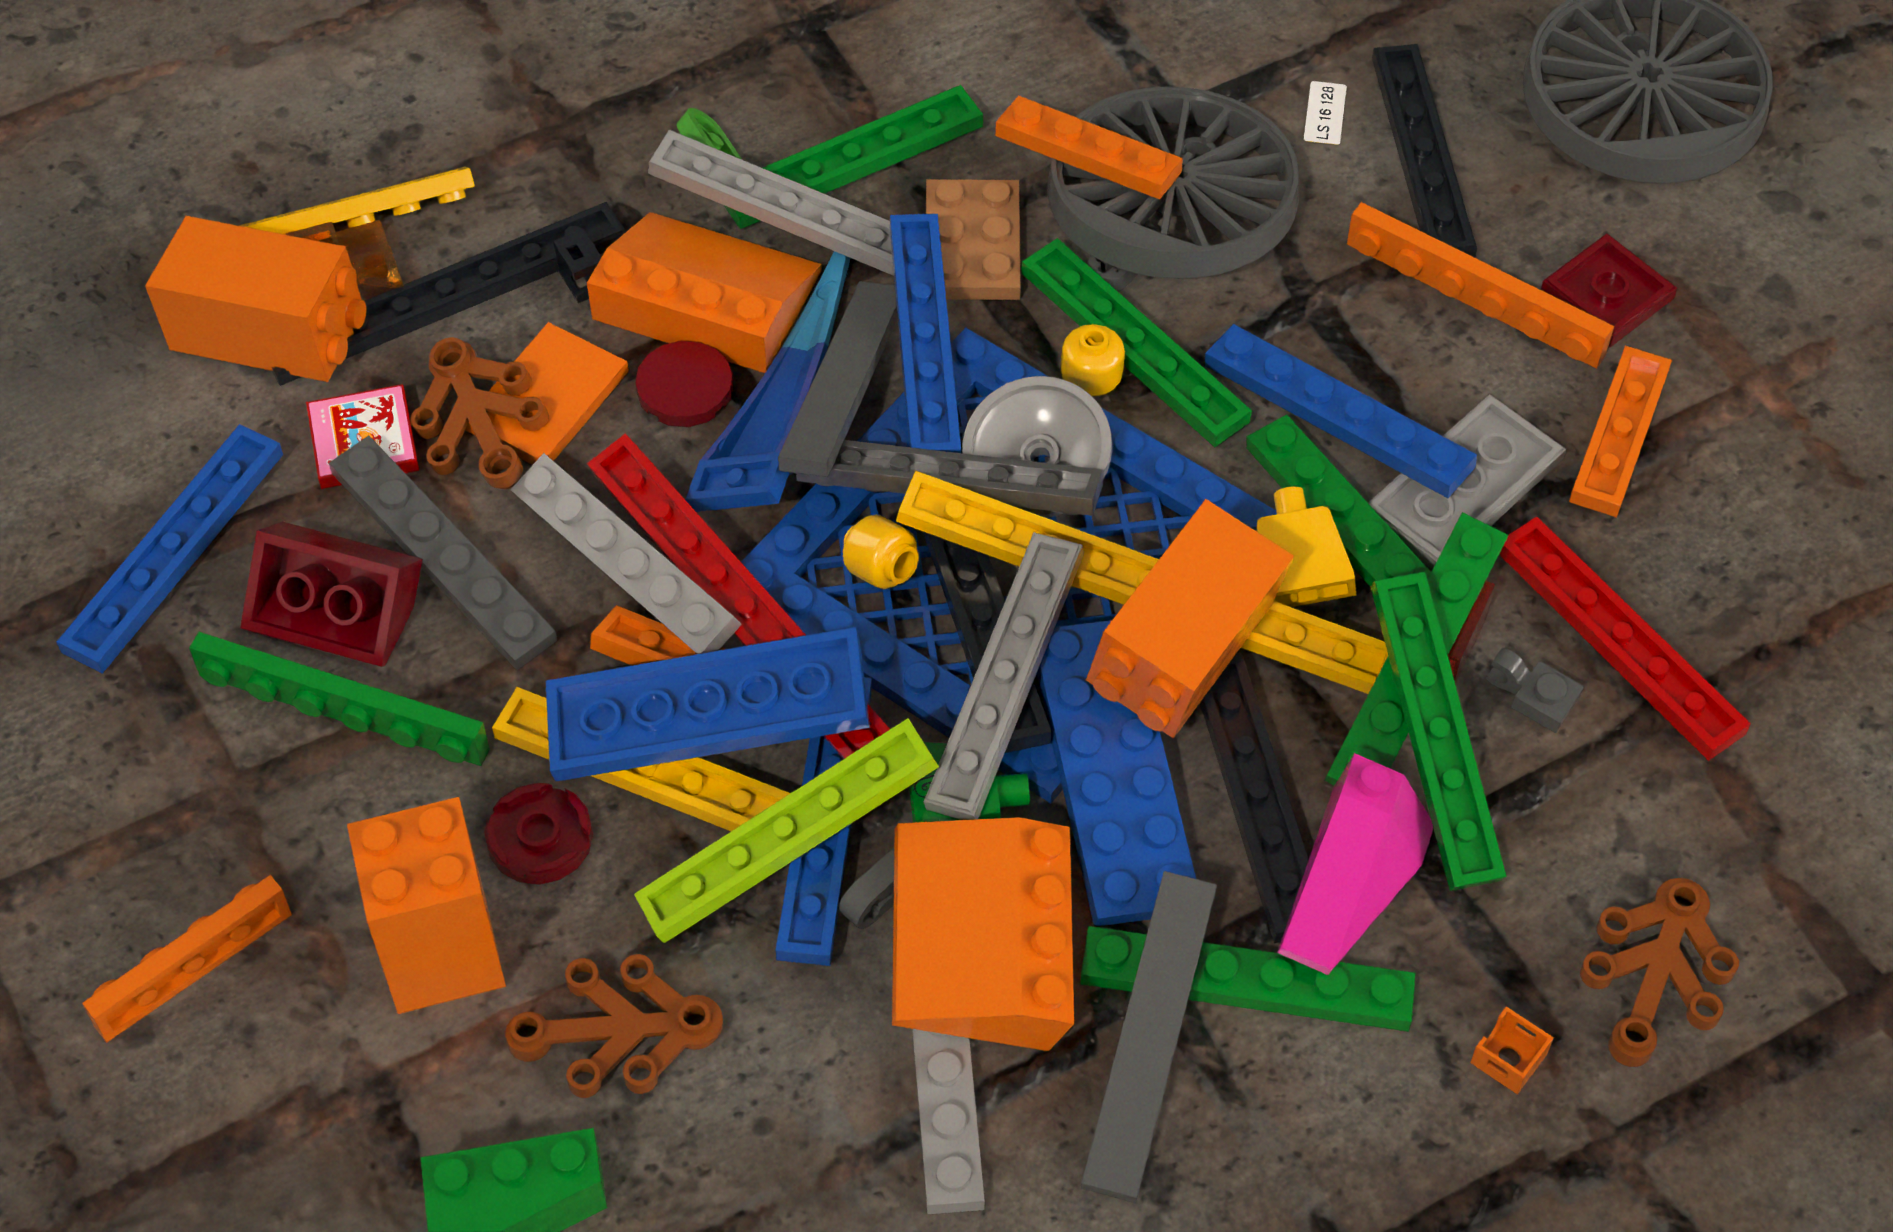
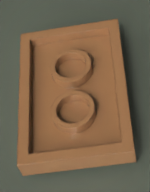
(978, 237)

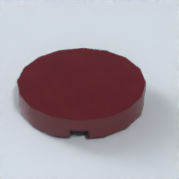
(684, 383)
(538, 833)

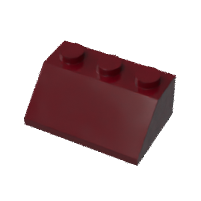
(329, 592)

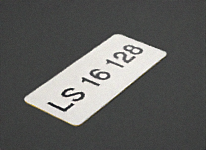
(1325, 112)

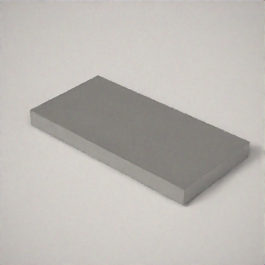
(1508, 465)

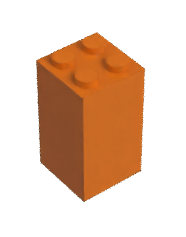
(256, 298)
(1188, 618)
(426, 905)

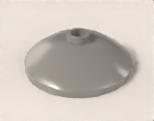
(1038, 419)

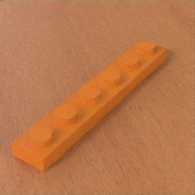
(1479, 285)

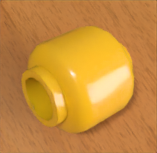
(1093, 359)
(880, 552)

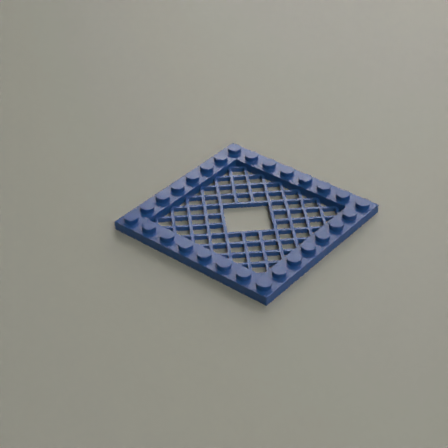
(892, 663)

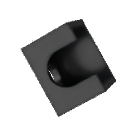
(576, 259)

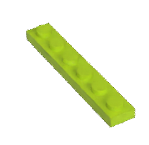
(785, 830)

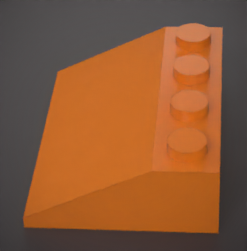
(701, 288)
(984, 930)

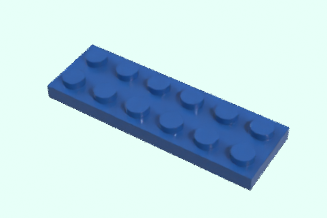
(706, 704)
(1112, 784)

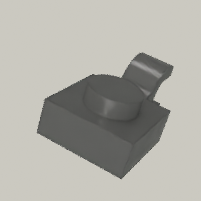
(1540, 693)

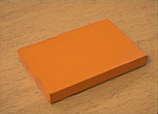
(569, 380)

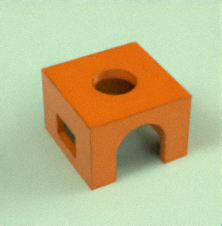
(1510, 1036)

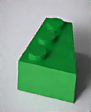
(515, 1185)

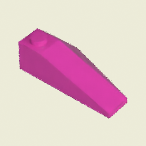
(1359, 862)

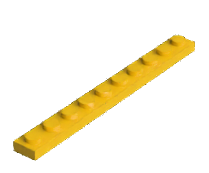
(1118, 571)

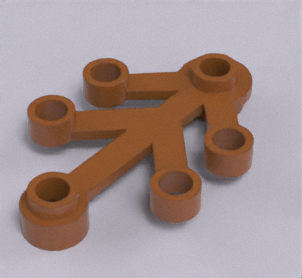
(473, 408)
(1662, 959)
(622, 1027)

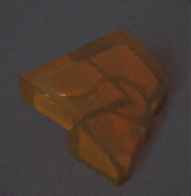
(366, 249)

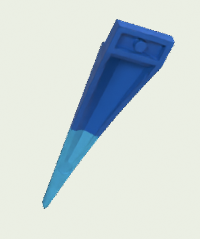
(743, 461)

